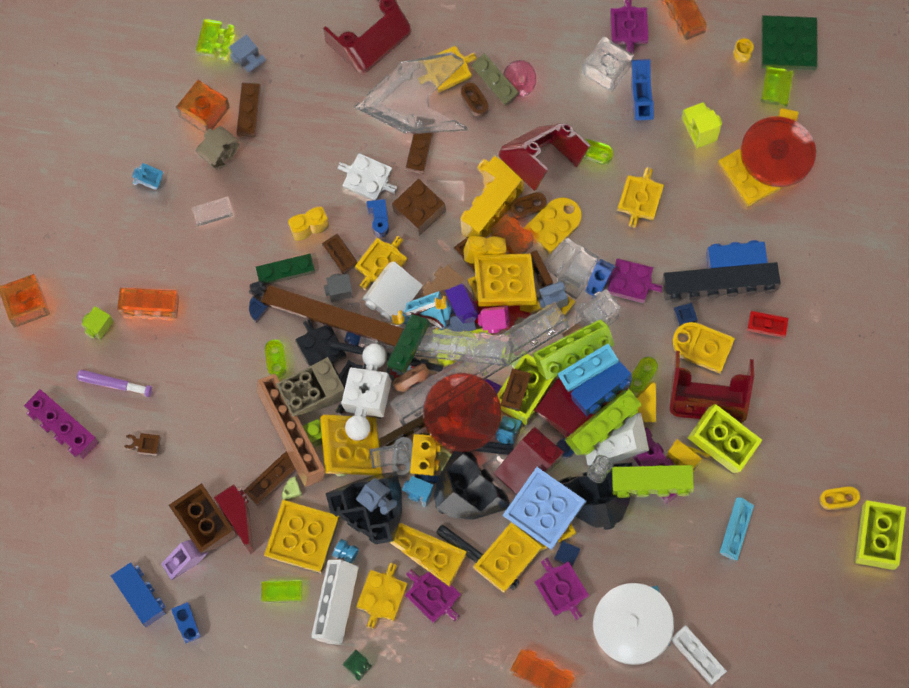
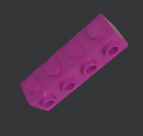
(61, 424)
(654, 457)

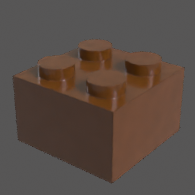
(418, 207)

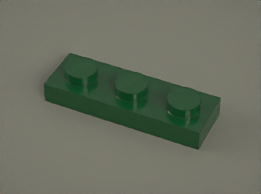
(285, 269)
(408, 343)

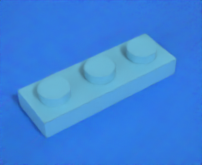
(588, 367)
(736, 528)

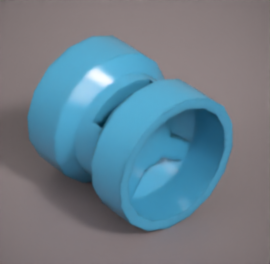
(345, 551)

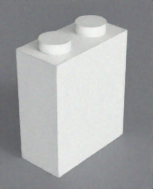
(391, 291)

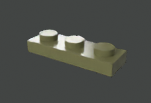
(495, 79)

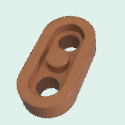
(416, 374)

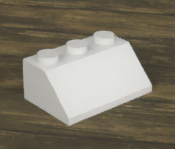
(623, 442)

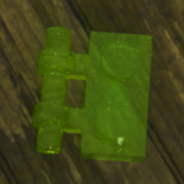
(209, 36)

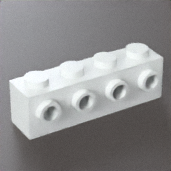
(335, 602)

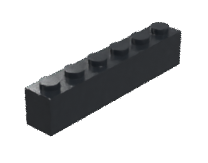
(721, 281)

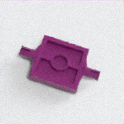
(629, 25)
(632, 281)
(561, 589)
(432, 596)

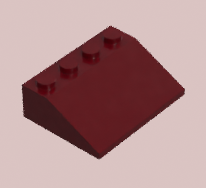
(561, 411)

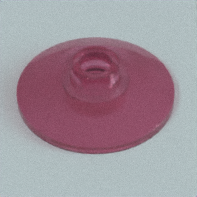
(515, 71)

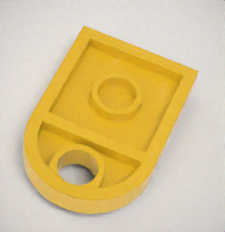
(553, 224)
(704, 346)

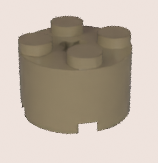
(218, 146)

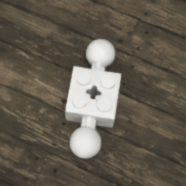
(366, 392)

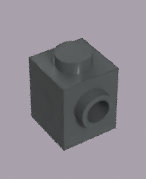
(338, 287)

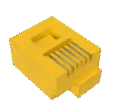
(685, 455)

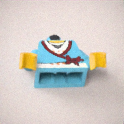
(428, 307)

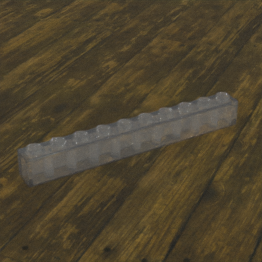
(525, 336)

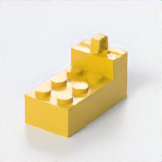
(500, 189)

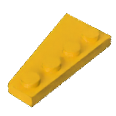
(429, 552)

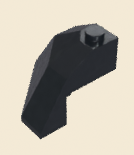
(466, 490)
(601, 506)
(374, 524)

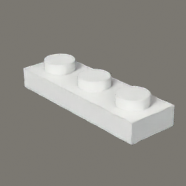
(698, 655)

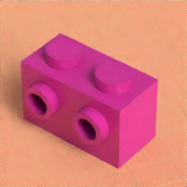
(494, 319)

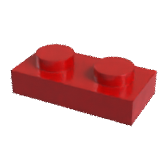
(767, 324)

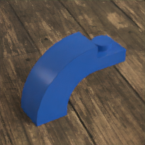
(641, 89)

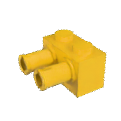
(424, 455)

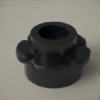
(257, 289)

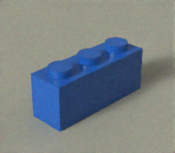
(736, 254)
(601, 388)
(139, 594)

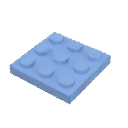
(544, 508)

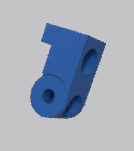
(380, 222)
(599, 277)
(186, 622)

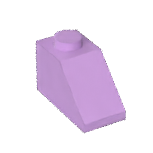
(182, 559)

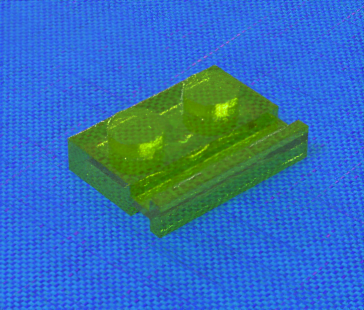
(776, 86)

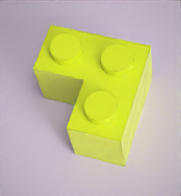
(702, 124)

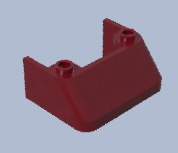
(376, 42)
(523, 151)
(693, 399)

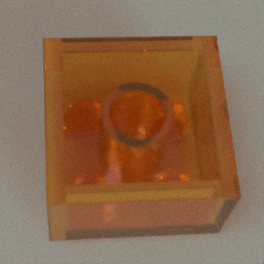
(203, 106)
(24, 300)

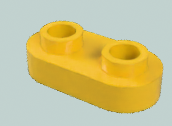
(839, 499)

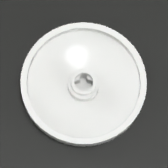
(633, 624)

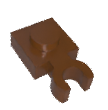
(147, 444)

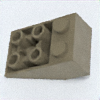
(312, 388)

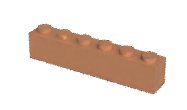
(290, 432)

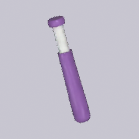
(102, 380)

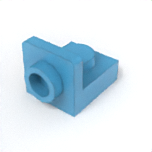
(147, 176)
(508, 430)

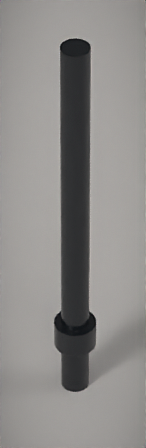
(359, 350)

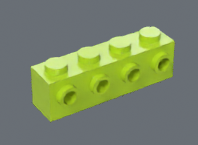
(572, 349)
(605, 420)
(652, 480)

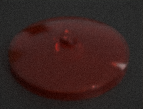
(778, 151)
(462, 412)

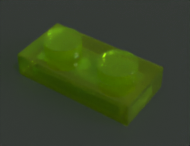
(281, 591)

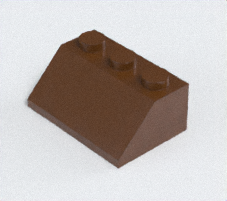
(202, 519)

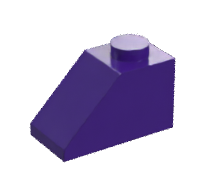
(463, 303)

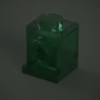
(357, 665)

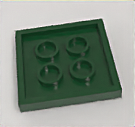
(789, 42)

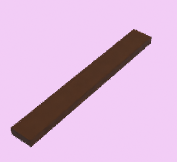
(332, 316)

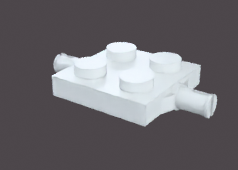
(367, 177)

